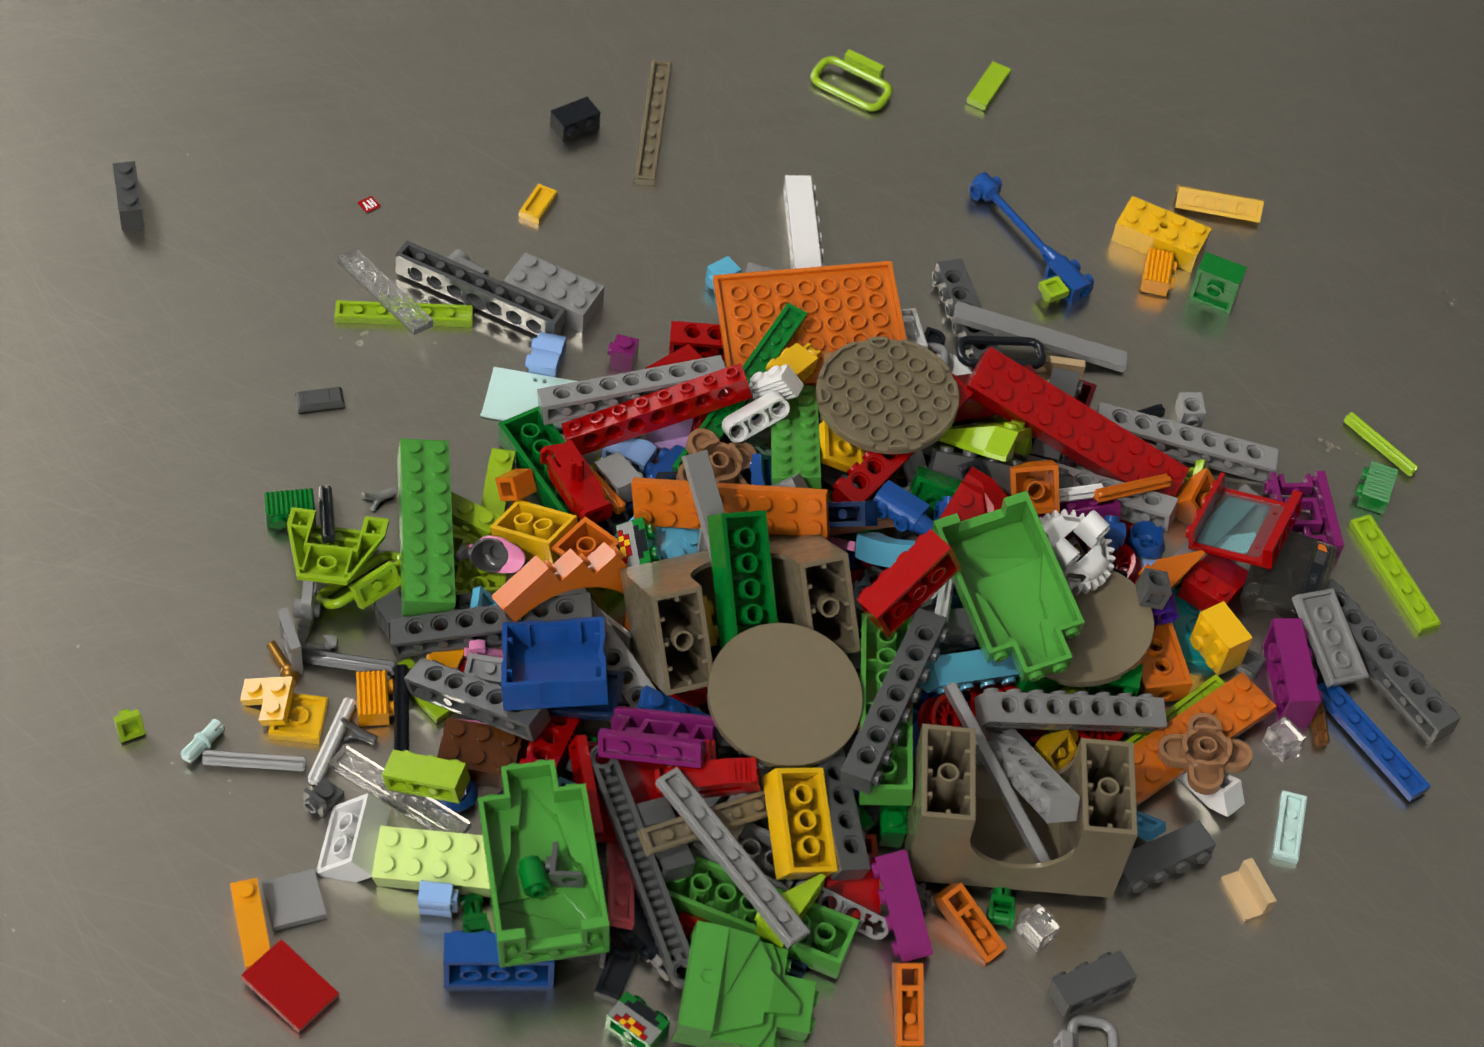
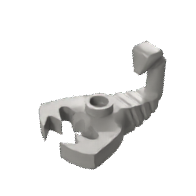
(306, 609)

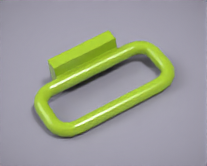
(861, 67)
(368, 588)

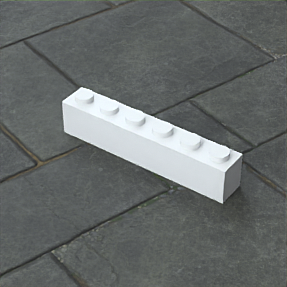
(802, 221)

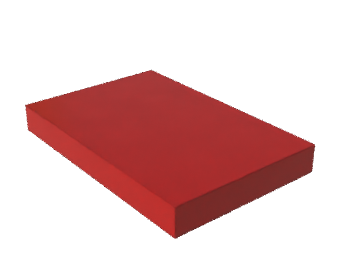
(290, 986)

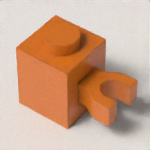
(516, 485)

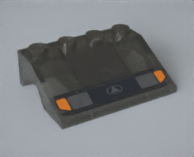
(1299, 569)

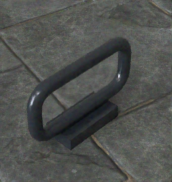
(1001, 340)

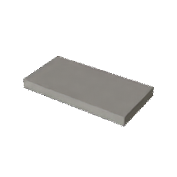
(1330, 637)

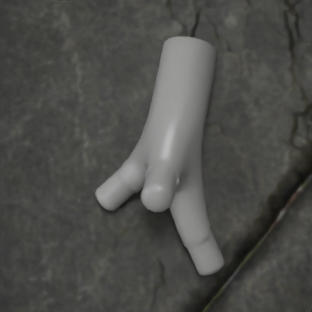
(379, 496)

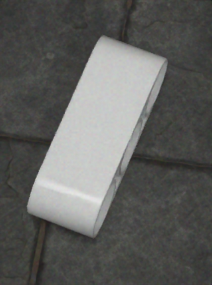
(744, 416)

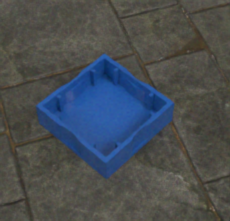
(554, 663)

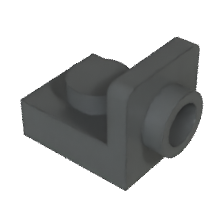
(322, 797)

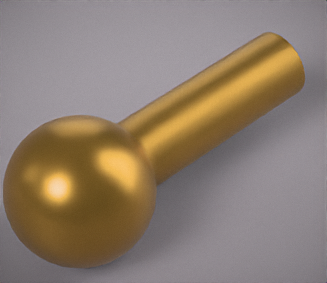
(286, 667)

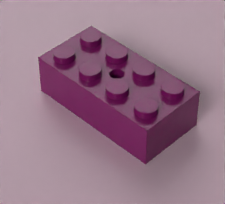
(1291, 671)

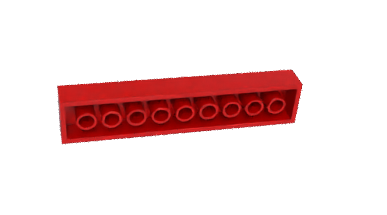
(1068, 423)

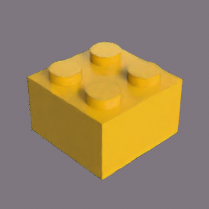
(1220, 638)

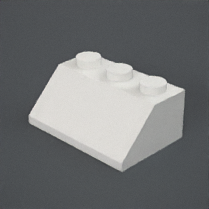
(352, 839)

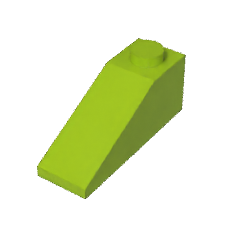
(499, 463)
(799, 899)

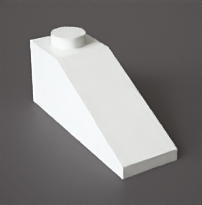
(1226, 800)

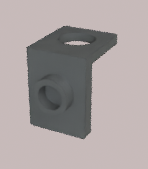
(557, 876)

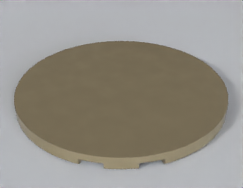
(887, 395)
(1113, 635)
(784, 695)

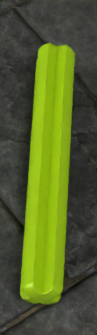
(1381, 444)

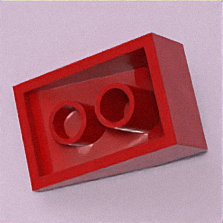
(1212, 582)

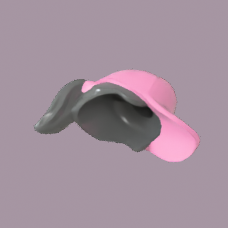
(492, 555)

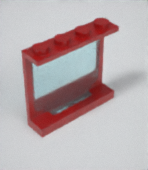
(1243, 525)

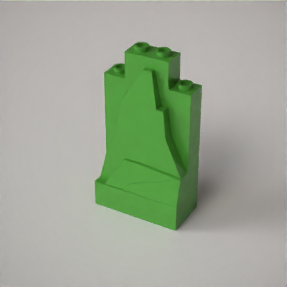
(1013, 587)
(524, 824)

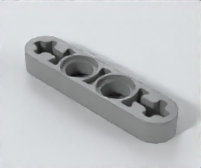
(844, 904)

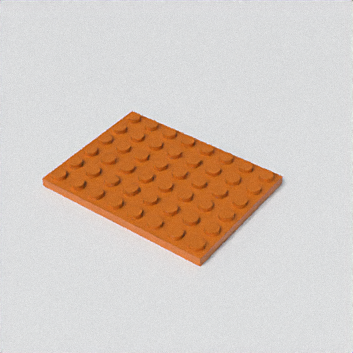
(840, 300)

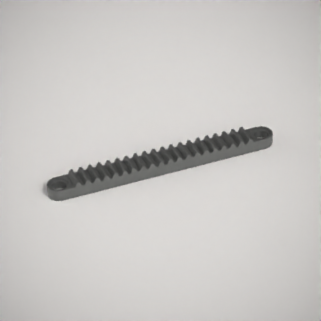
(642, 869)

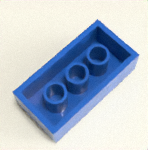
(473, 962)

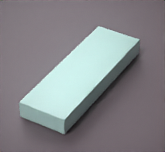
(1289, 827)

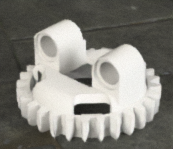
(1091, 529)

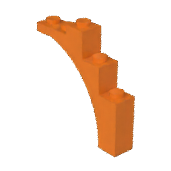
(542, 581)

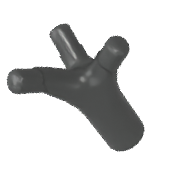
(358, 733)

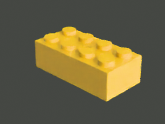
(1148, 226)
(799, 823)

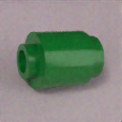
(533, 876)

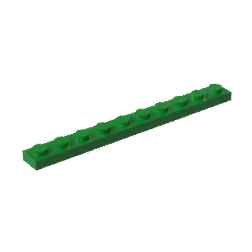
(769, 347)

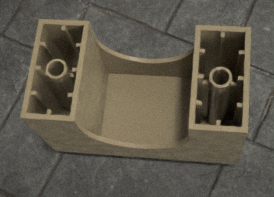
(670, 617)
(968, 837)

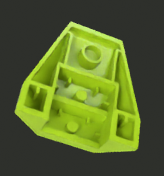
(992, 439)
(331, 562)

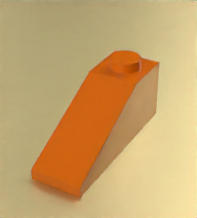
(1176, 566)
(969, 921)
(908, 1003)

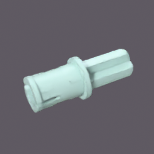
(202, 741)

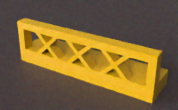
(1219, 203)

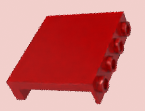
(638, 775)

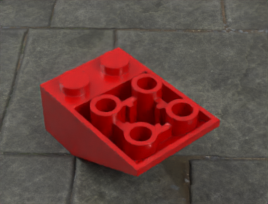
(861, 891)

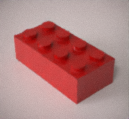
(909, 582)

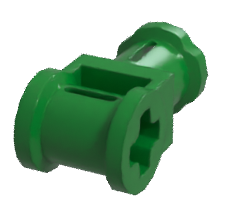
(1001, 908)
(474, 921)

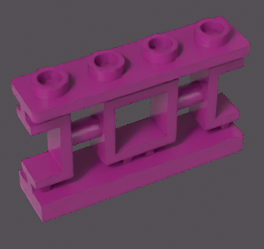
(1320, 506)
(656, 737)

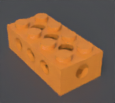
(1165, 667)

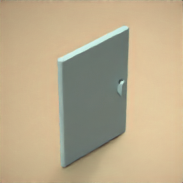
(515, 392)

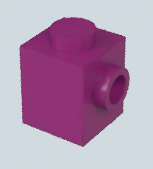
(623, 353)

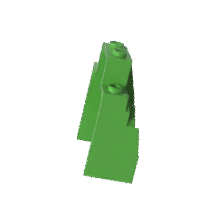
(741, 992)

